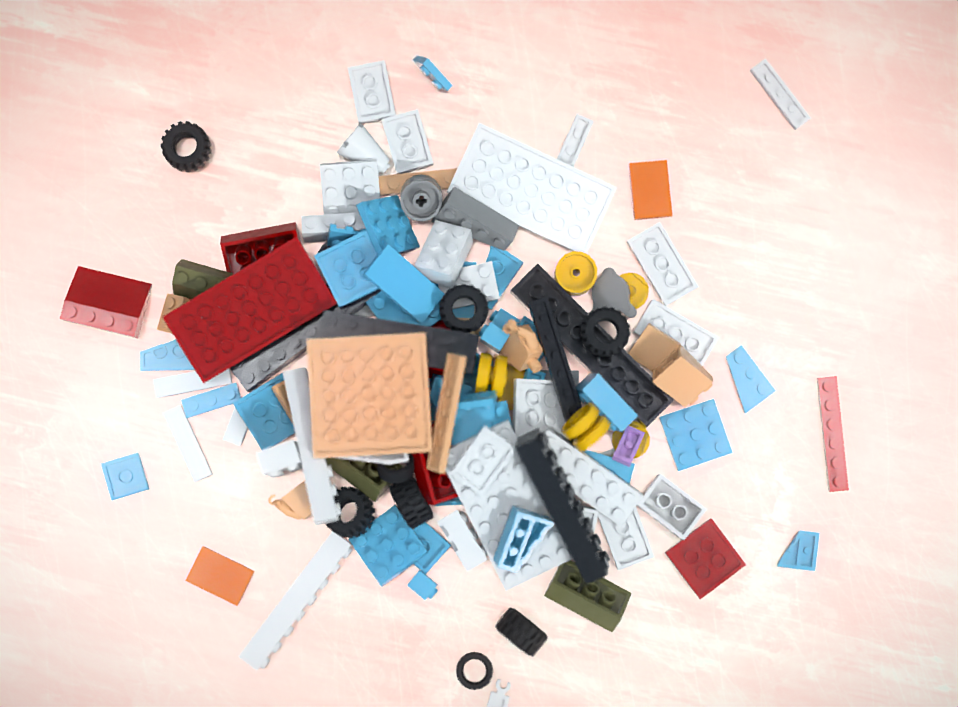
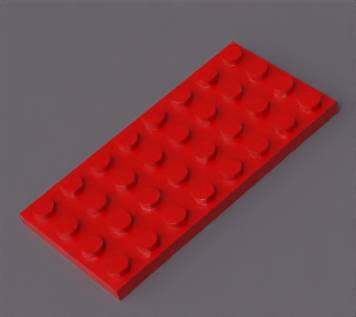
(249, 310)

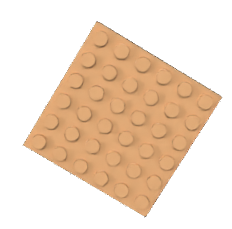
(369, 395)

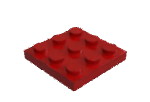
(705, 558)

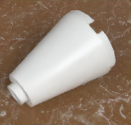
(363, 147)

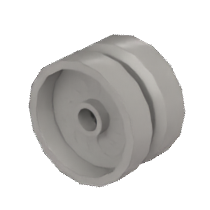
(418, 208)

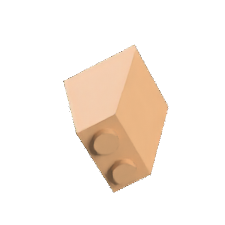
(682, 377)

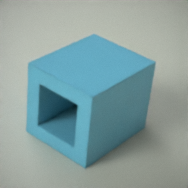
(423, 585)

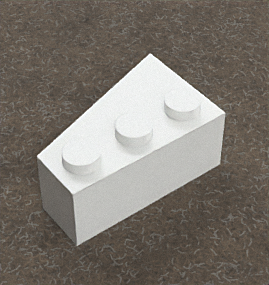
(463, 540)

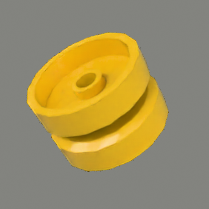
(582, 264)
(492, 375)
(586, 427)

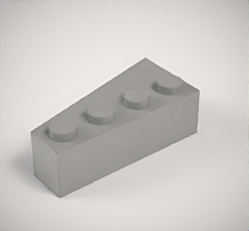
(483, 221)

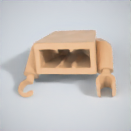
(521, 347)
(294, 503)

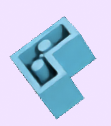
(492, 334)

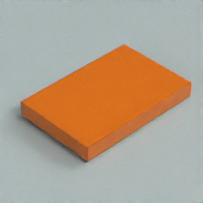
(650, 190)
(219, 575)

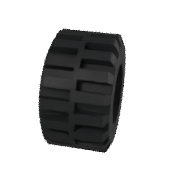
(182, 131)
(471, 293)
(610, 315)
(411, 503)
(362, 517)
(521, 632)

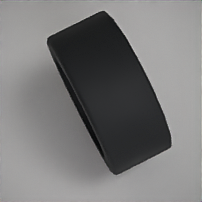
(397, 476)
(477, 685)

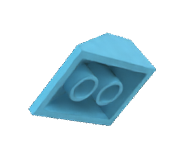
(471, 422)

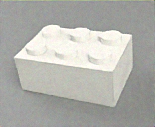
(444, 253)
(280, 458)
(671, 506)

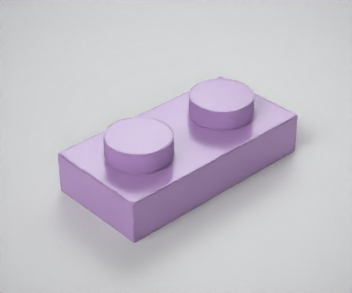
(628, 446)

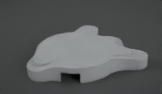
(612, 291)

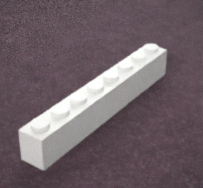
(315, 470)
(295, 600)

